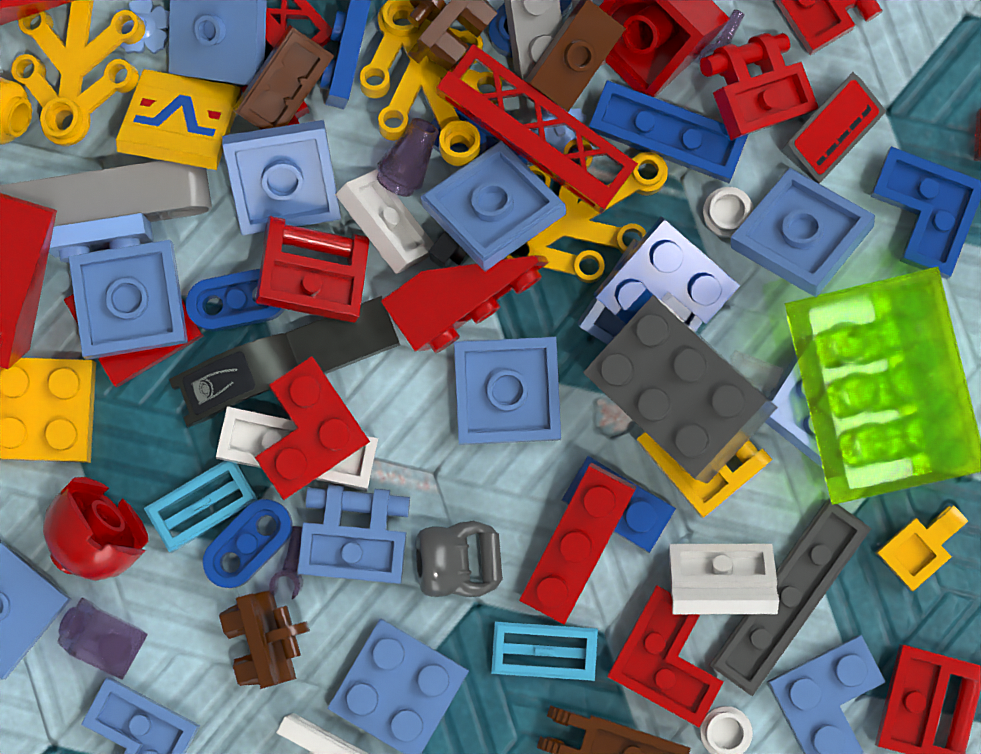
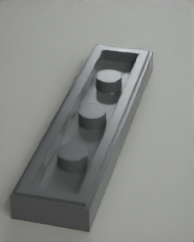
(801, 584)

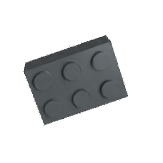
(680, 390)

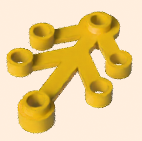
(73, 63)
(425, 76)
(577, 222)

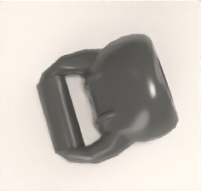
(445, 560)

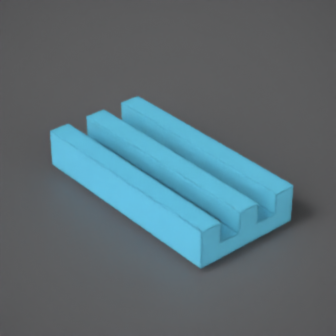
(163, 527)
(587, 653)

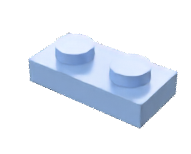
(100, 235)

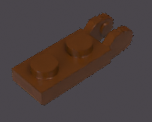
(606, 737)

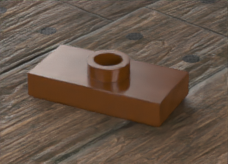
(575, 54)
(283, 80)

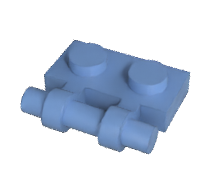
(354, 551)

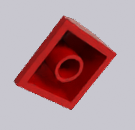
(660, 39)

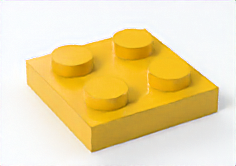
(47, 410)

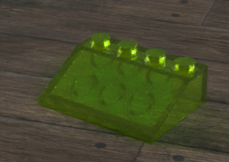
(885, 386)

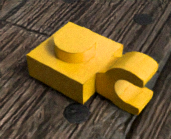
(917, 551)

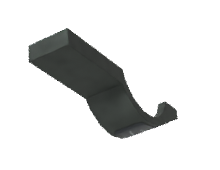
(255, 365)

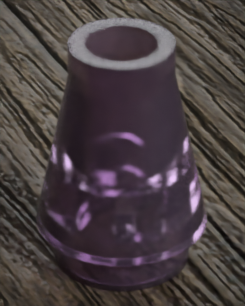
(407, 160)

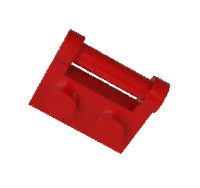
(312, 283)
(917, 701)

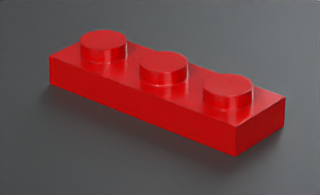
(577, 543)

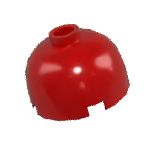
(91, 533)

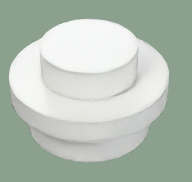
(726, 210)
(726, 731)

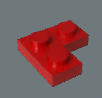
(323, 433)
(652, 664)

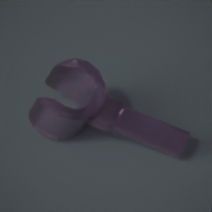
(726, 35)
(290, 564)

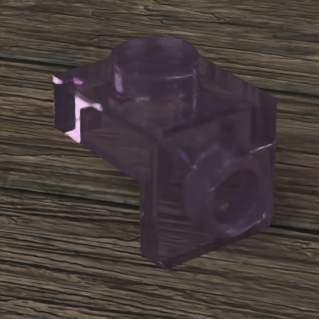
(100, 638)

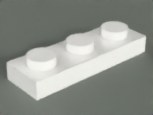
(250, 433)

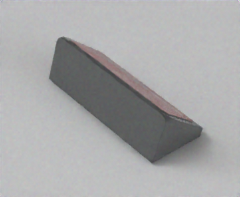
(834, 129)

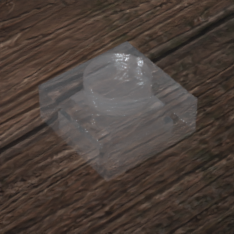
(758, 372)

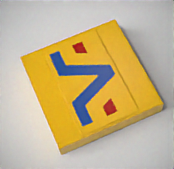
(178, 119)

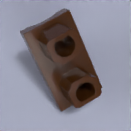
(437, 40)
(269, 638)

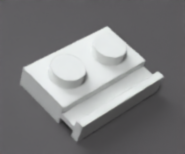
(723, 579)

